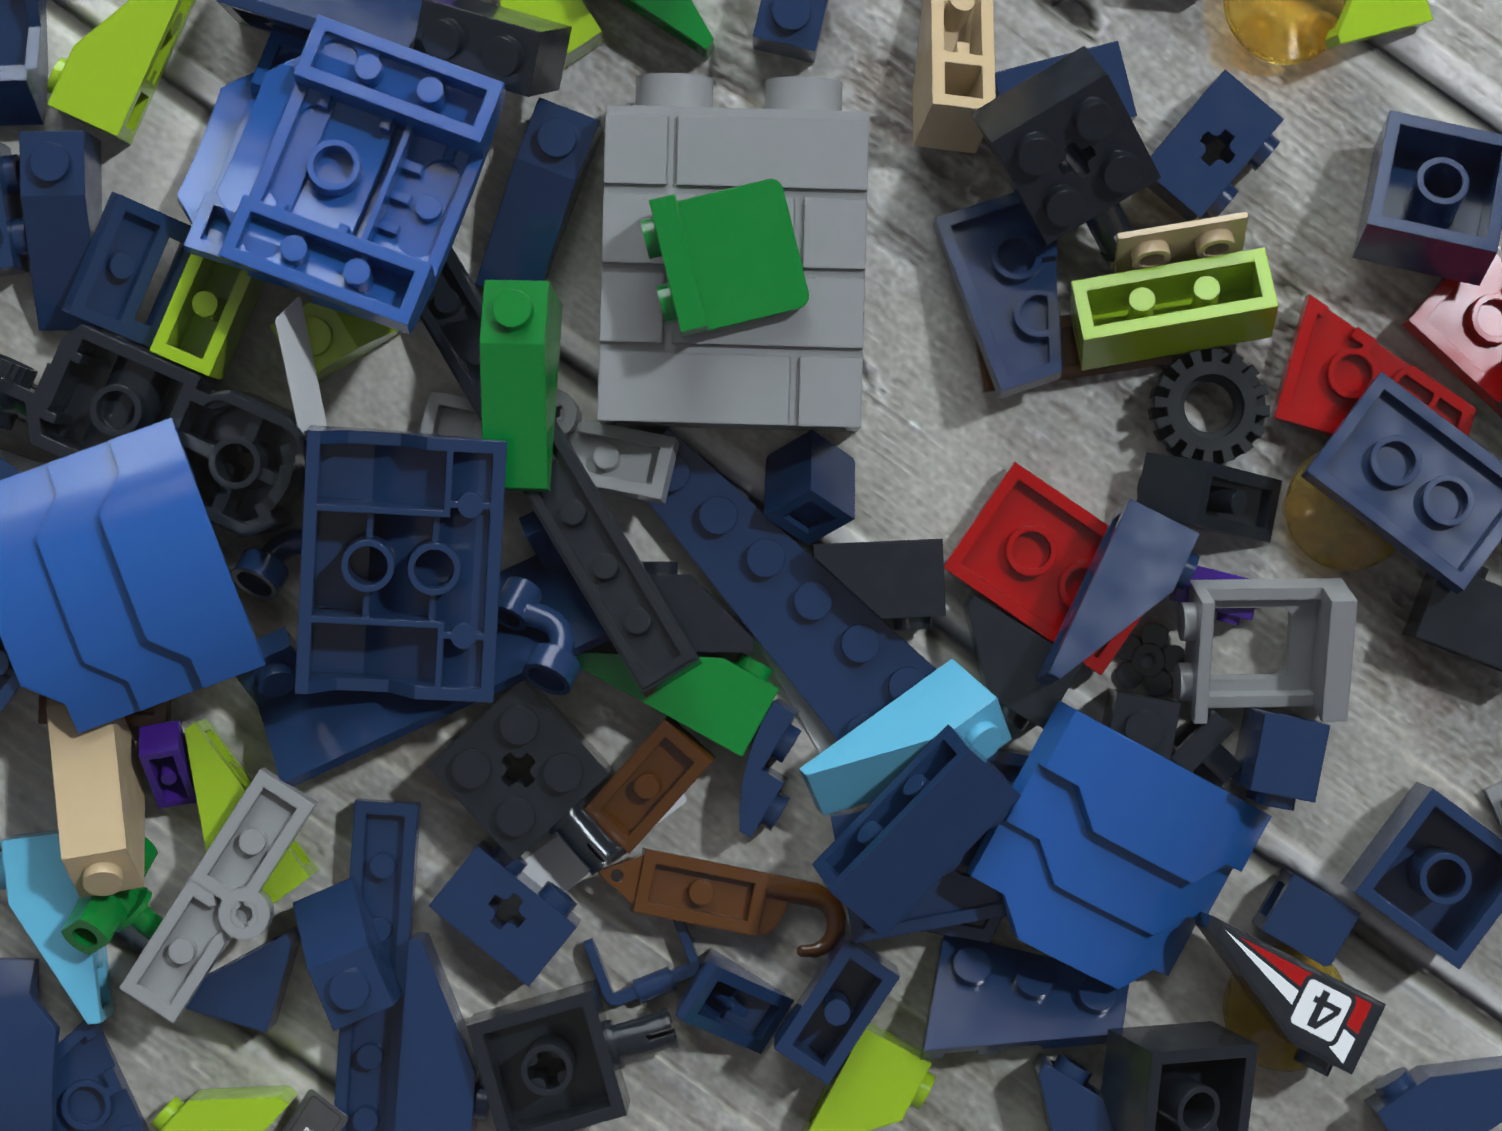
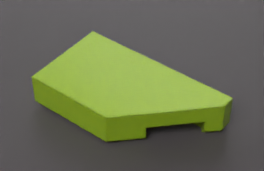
(1376, 18)

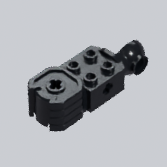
(113, 386)

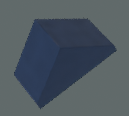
(251, 986)
(732, 1003)

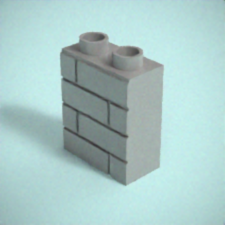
(765, 373)

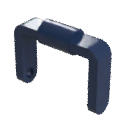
(650, 985)

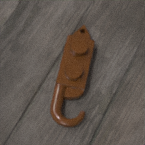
(722, 895)

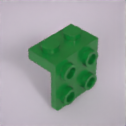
(726, 256)

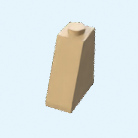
(98, 803)

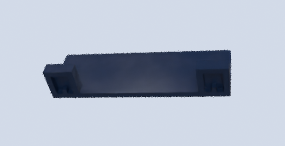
(335, 726)

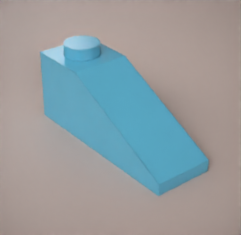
(881, 747)
(42, 901)

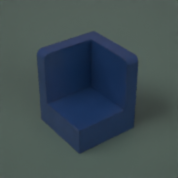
(809, 487)
(1305, 918)

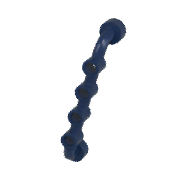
(549, 665)

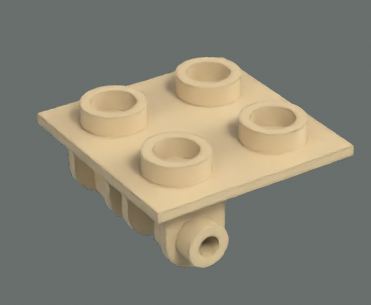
(1179, 242)

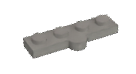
(616, 457)
(221, 896)

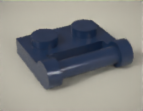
(121, 268)

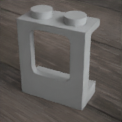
(1316, 650)

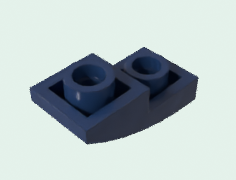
(761, 787)

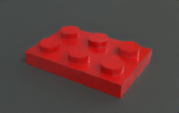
(1031, 556)

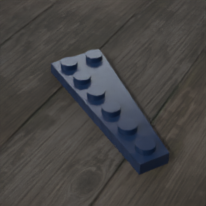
(803, 617)

